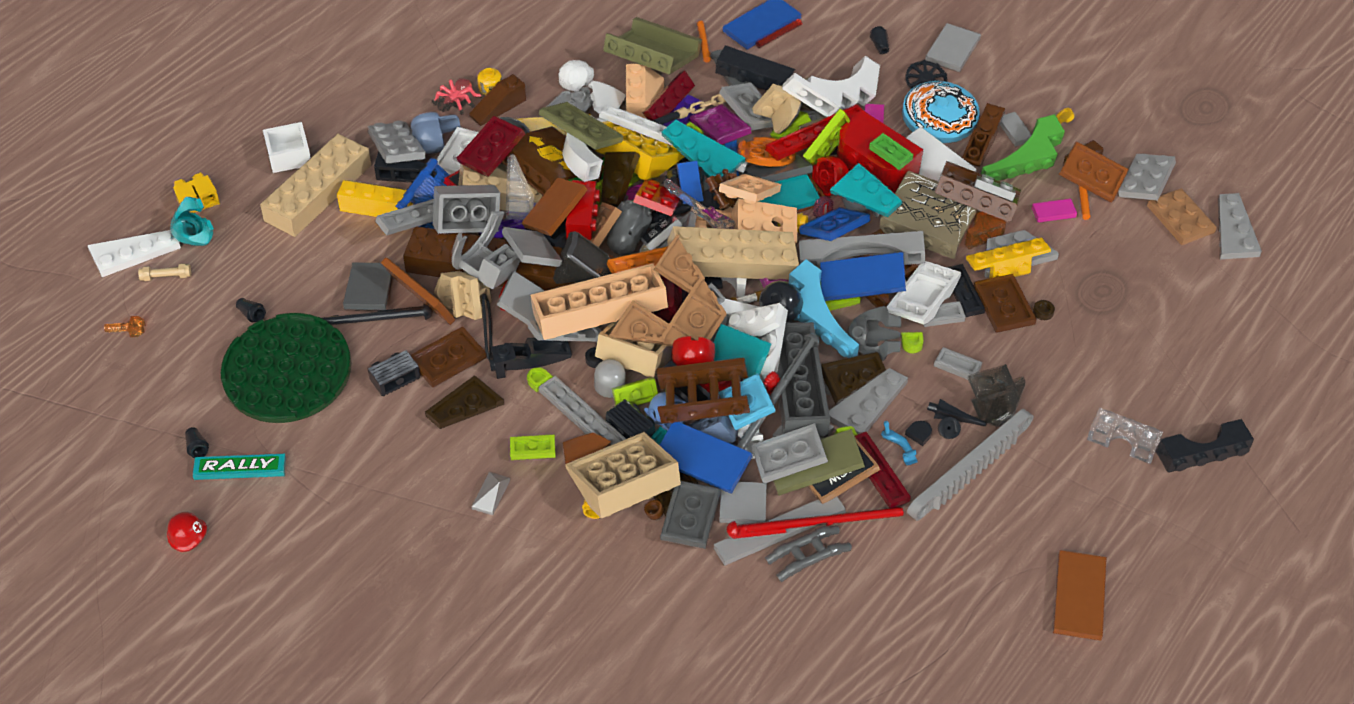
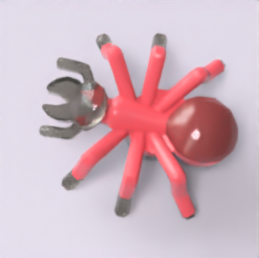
(457, 95)

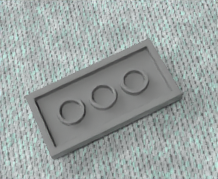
(396, 142)

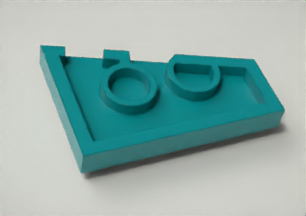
(866, 190)

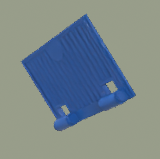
(423, 187)

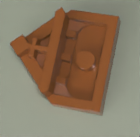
(583, 446)

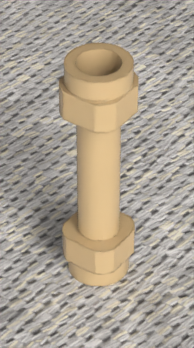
(147, 273)

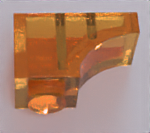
(985, 227)

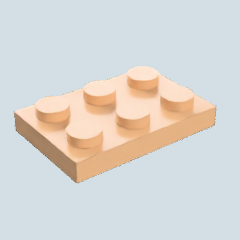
(749, 188)

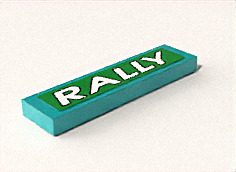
(239, 466)

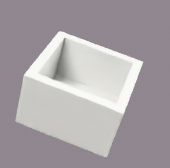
(287, 147)

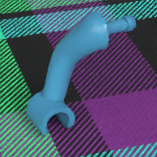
(909, 455)

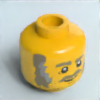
(488, 79)

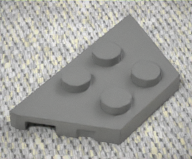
(1018, 237)

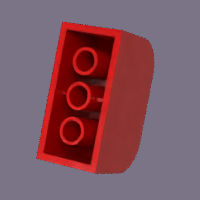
(855, 143)

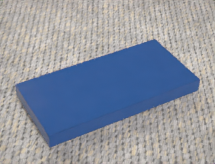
(761, 22)
(863, 276)
(706, 456)

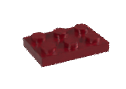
(490, 146)

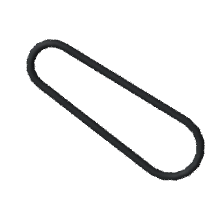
(485, 298)

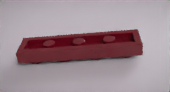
(669, 97)
(885, 479)

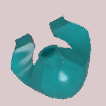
(190, 227)

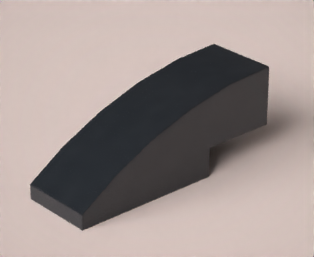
(538, 353)

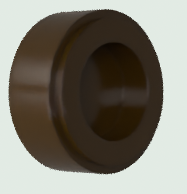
(1043, 310)

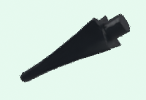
(945, 410)

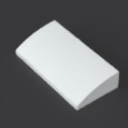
(935, 154)

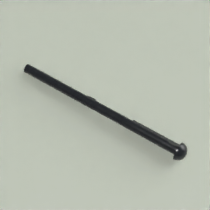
(424, 310)

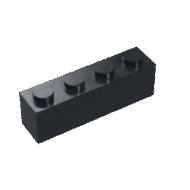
(752, 68)

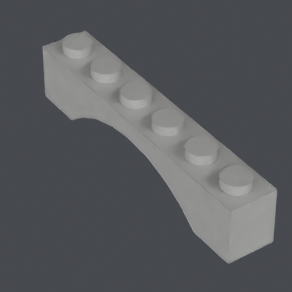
(844, 247)

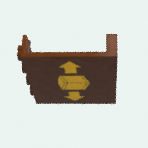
(542, 158)

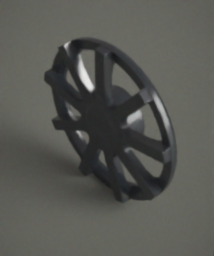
(924, 76)

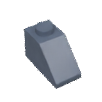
(718, 427)

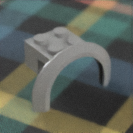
(480, 262)

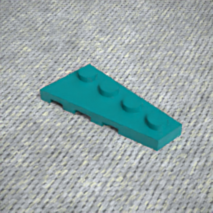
(700, 148)

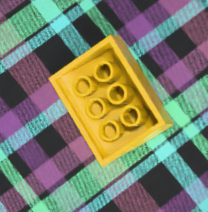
(654, 155)

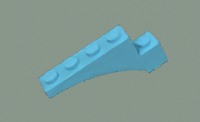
(814, 309)

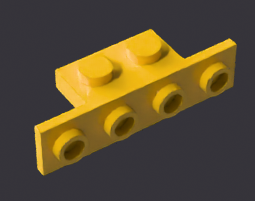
(1009, 259)

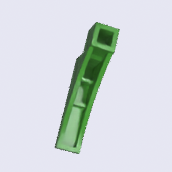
(1034, 155)

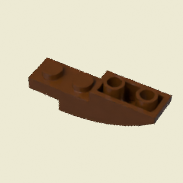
(983, 135)

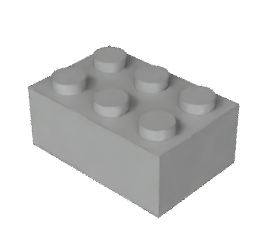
(464, 207)

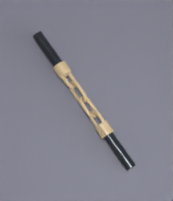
(683, 112)

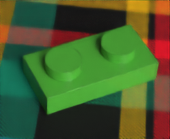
(891, 151)

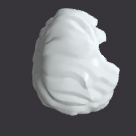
(575, 75)

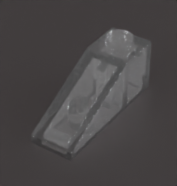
(518, 193)

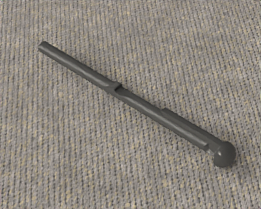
(811, 340)

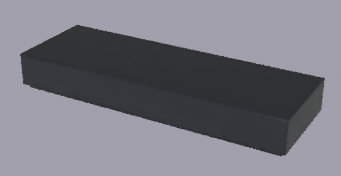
(967, 294)

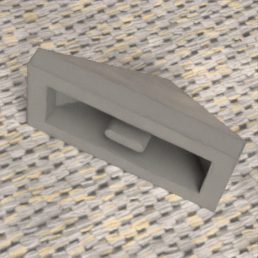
(490, 493)

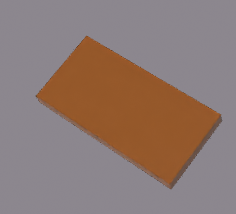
(417, 290)
(1080, 595)

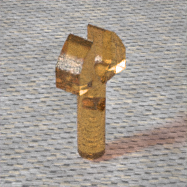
(130, 326)

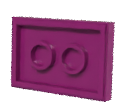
(720, 124)

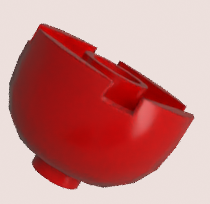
(828, 172)
(692, 351)

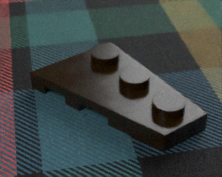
(617, 176)
(463, 403)

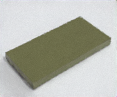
(581, 125)
(842, 458)

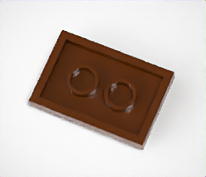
(1005, 303)
(448, 356)

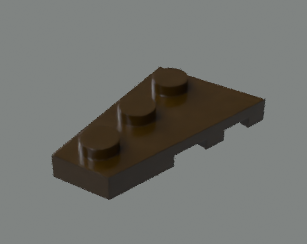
(851, 374)

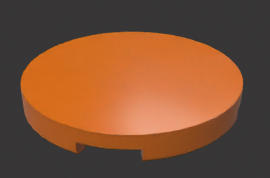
(755, 153)

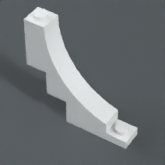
(830, 95)

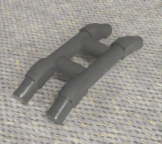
(802, 561)

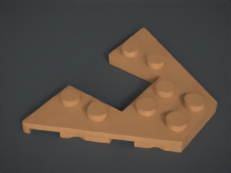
(696, 317)

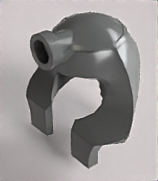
(868, 333)

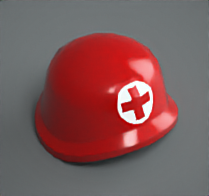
(185, 531)

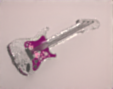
(712, 216)

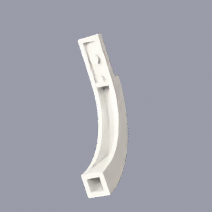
(581, 159)

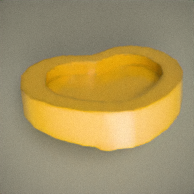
(1065, 115)

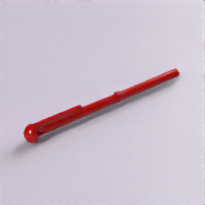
(778, 527)

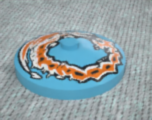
(941, 110)

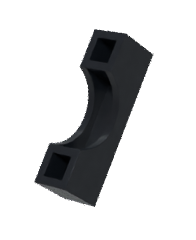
(1181, 453)

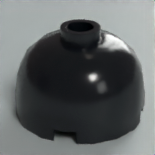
(785, 294)

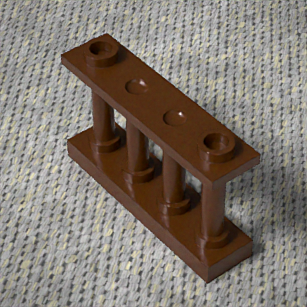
(703, 373)

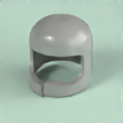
(608, 375)

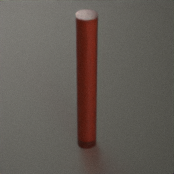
(780, 32)

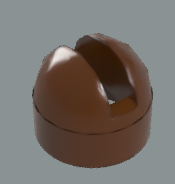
(654, 507)

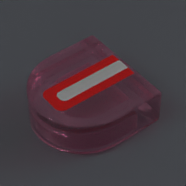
(822, 206)

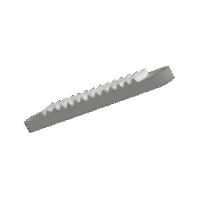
(970, 465)

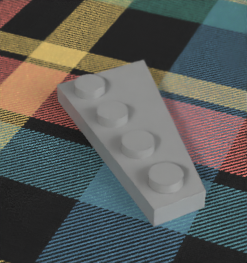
(1235, 229)
(868, 402)

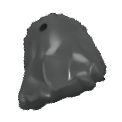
(634, 221)

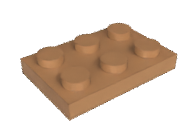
(1181, 216)

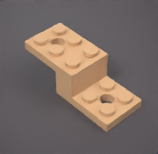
(759, 217)

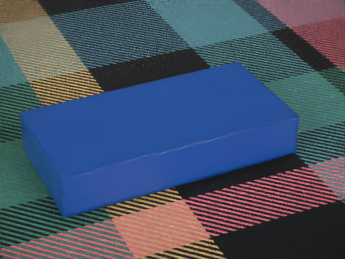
(690, 179)

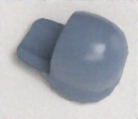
(429, 130)

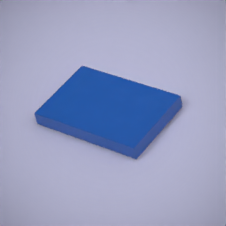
(834, 224)

